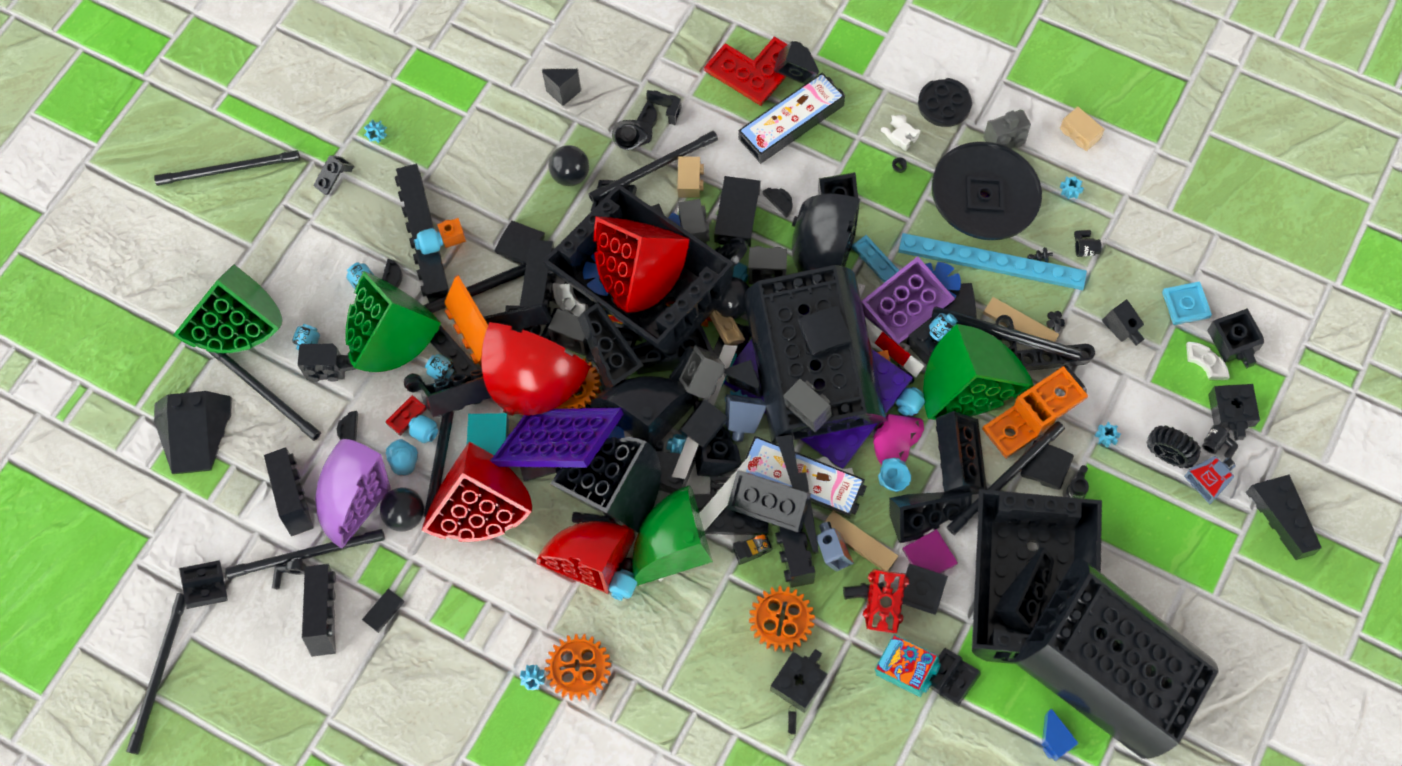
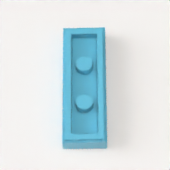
(875, 258)

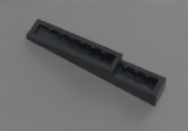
(800, 482)

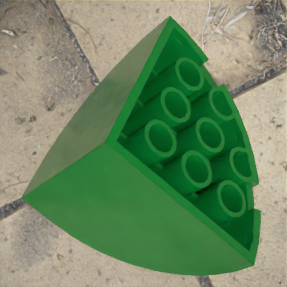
(231, 316)
(386, 326)
(971, 374)
(670, 539)

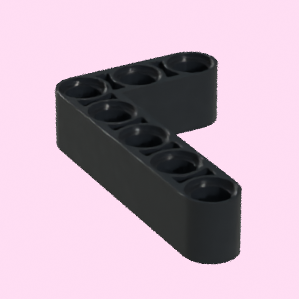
(1036, 354)

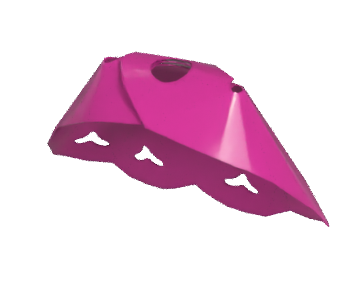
(896, 436)

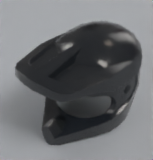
(631, 134)

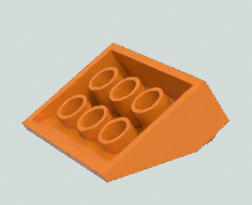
(467, 319)

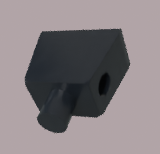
(1124, 323)

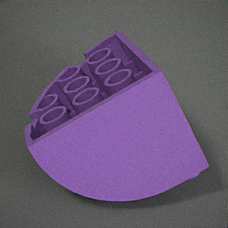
(349, 489)

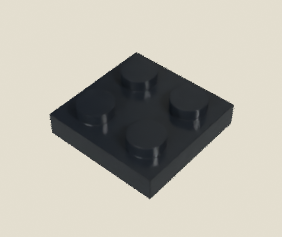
(924, 588)

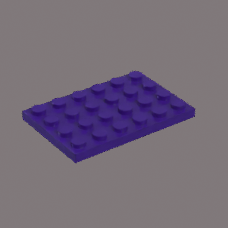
(558, 438)

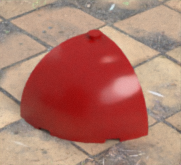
(637, 261)
(528, 371)
(477, 499)
(588, 552)

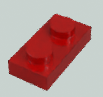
(402, 416)

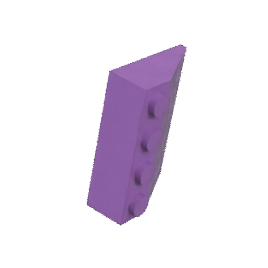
(906, 300)

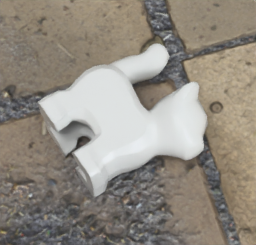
(903, 134)

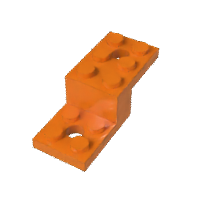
(1034, 412)

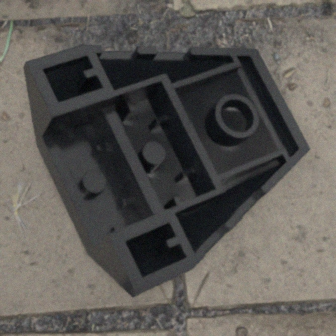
(192, 428)

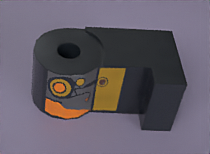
(752, 548)

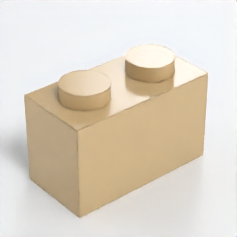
(1082, 129)
(689, 180)

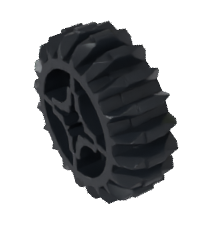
(1173, 446)

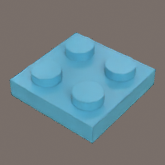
(1186, 303)

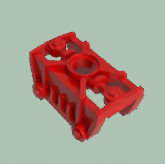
(875, 595)

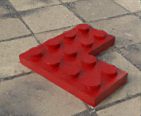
(747, 76)

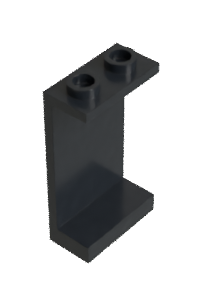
(737, 209)

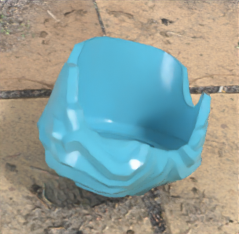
(402, 457)
(894, 474)

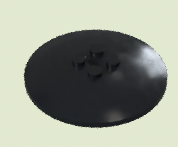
(992, 169)

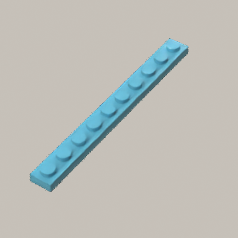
(992, 261)

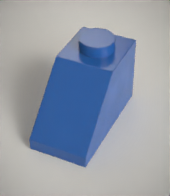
(1056, 737)

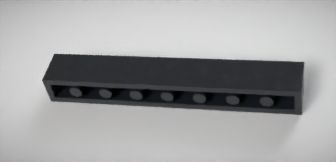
(420, 219)

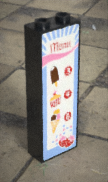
(791, 117)
(828, 485)

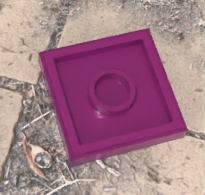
(930, 553)

